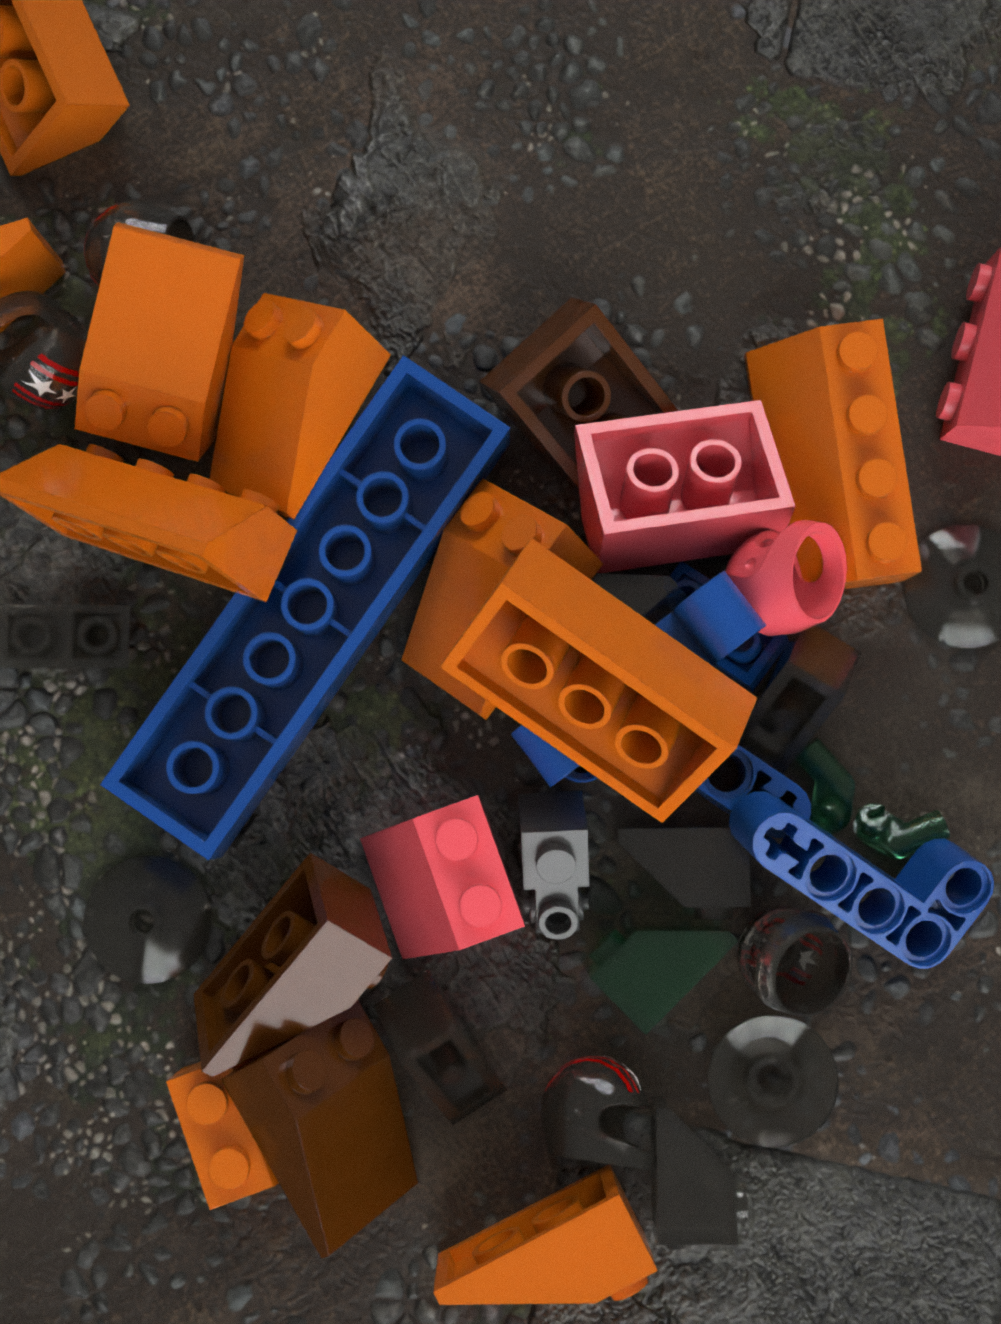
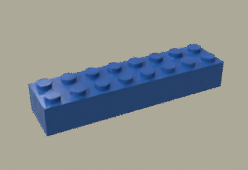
(280, 662)

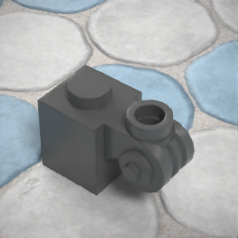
(554, 860)

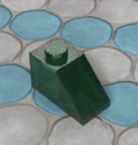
(655, 966)

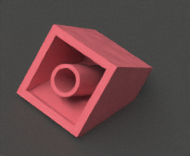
(443, 880)

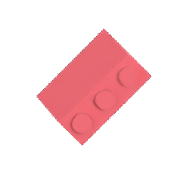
(974, 400)
(679, 484)

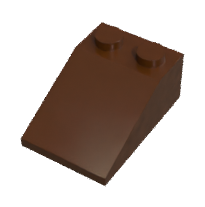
(572, 375)
(291, 967)
(329, 1125)

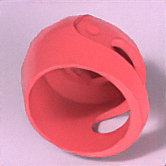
(772, 581)

